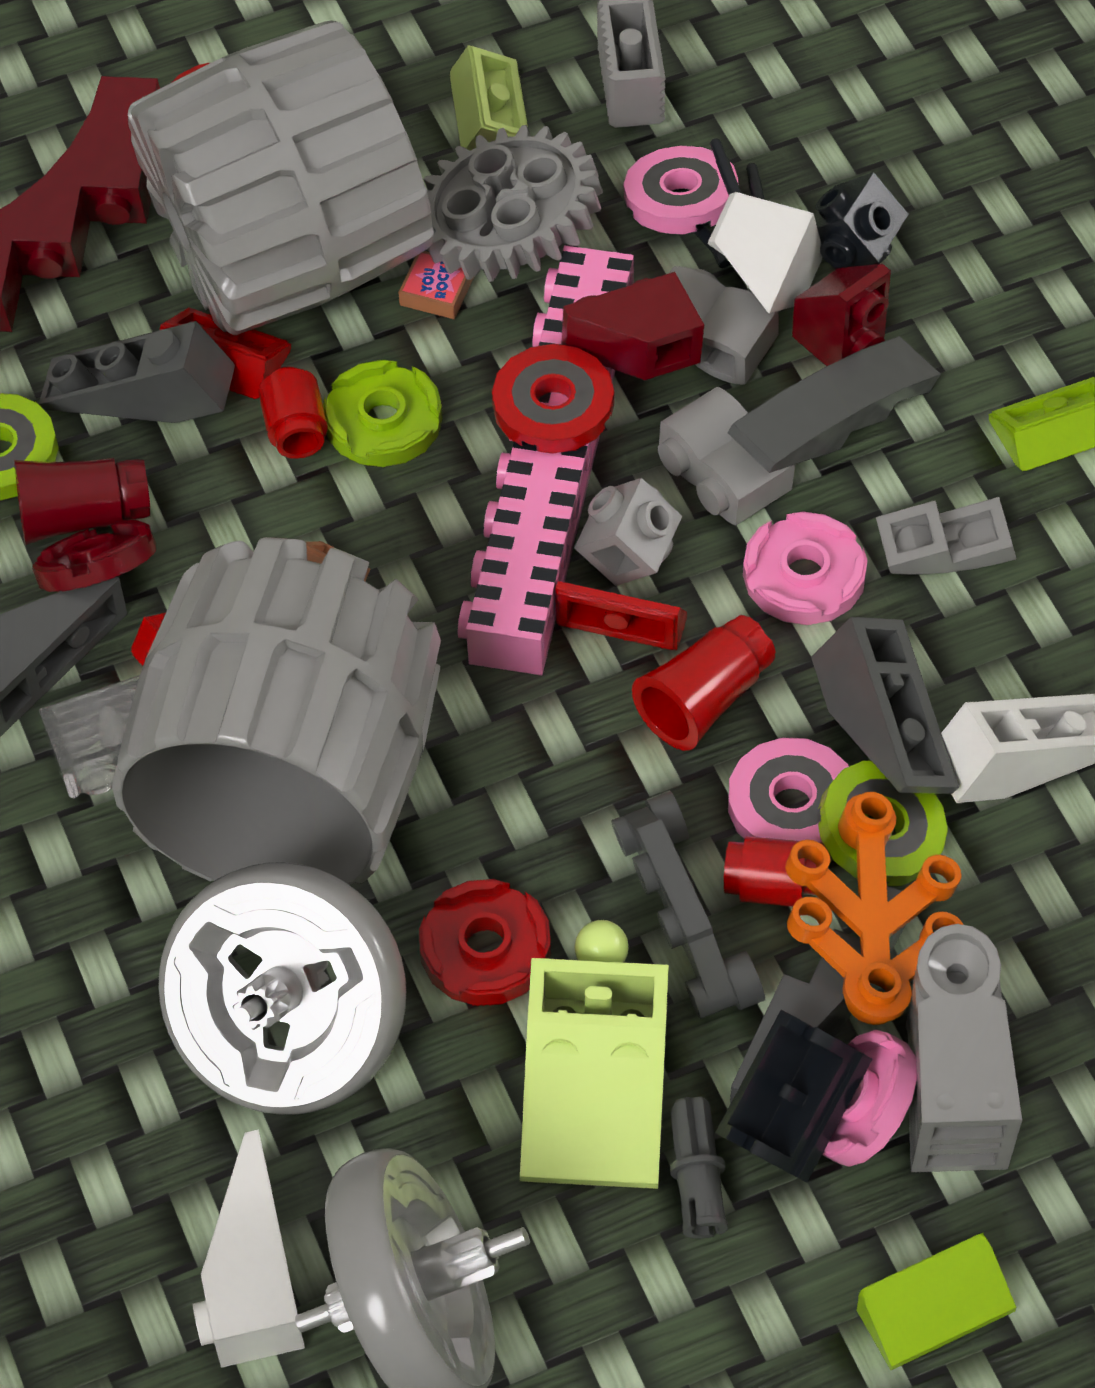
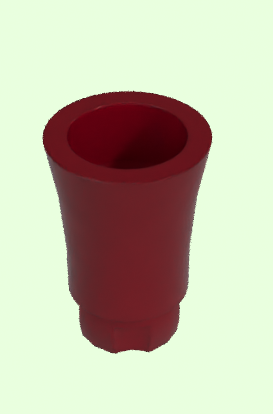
(79, 495)

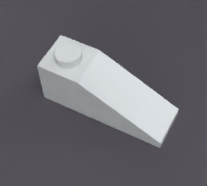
(1018, 744)
(246, 1270)

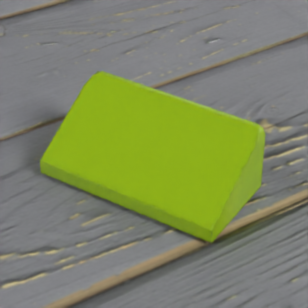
(1048, 425)
(935, 1301)

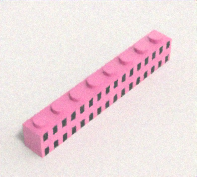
(538, 504)

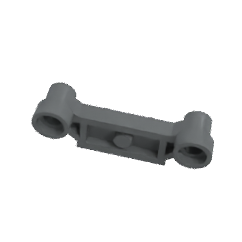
(684, 922)

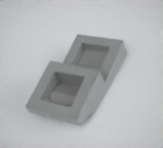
(953, 541)

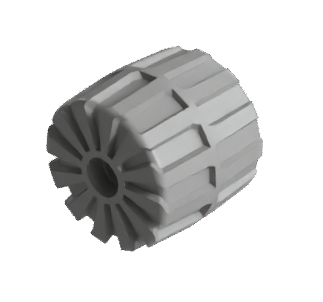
(282, 175)
(278, 714)

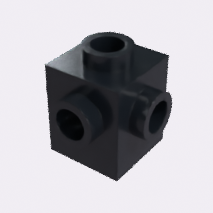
(858, 222)

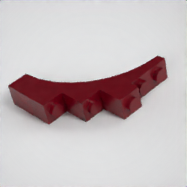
(92, 181)

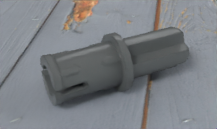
(697, 1168)

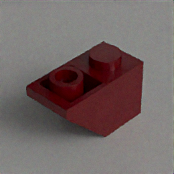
(843, 312)
(637, 328)

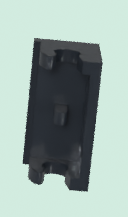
(794, 1095)

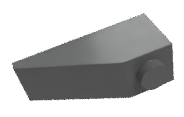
(48, 639)
(883, 703)

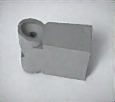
(966, 1082)

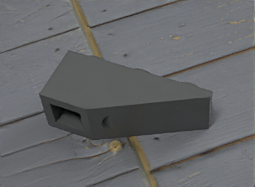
(147, 377)

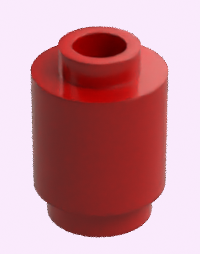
(293, 412)
(759, 874)

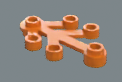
(869, 912)

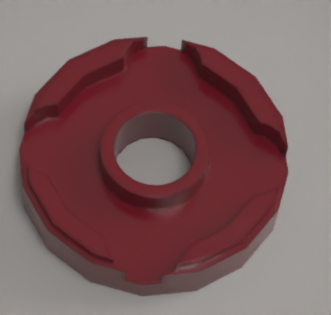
(94, 558)

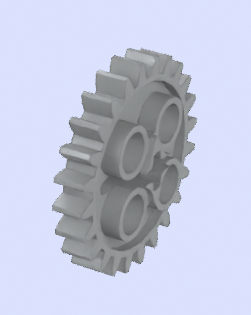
(511, 202)

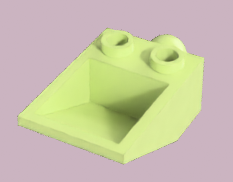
(594, 1065)

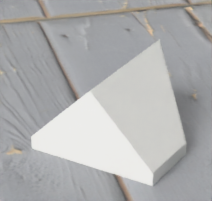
(769, 248)

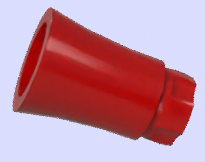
(702, 682)

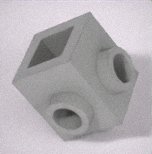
(628, 531)

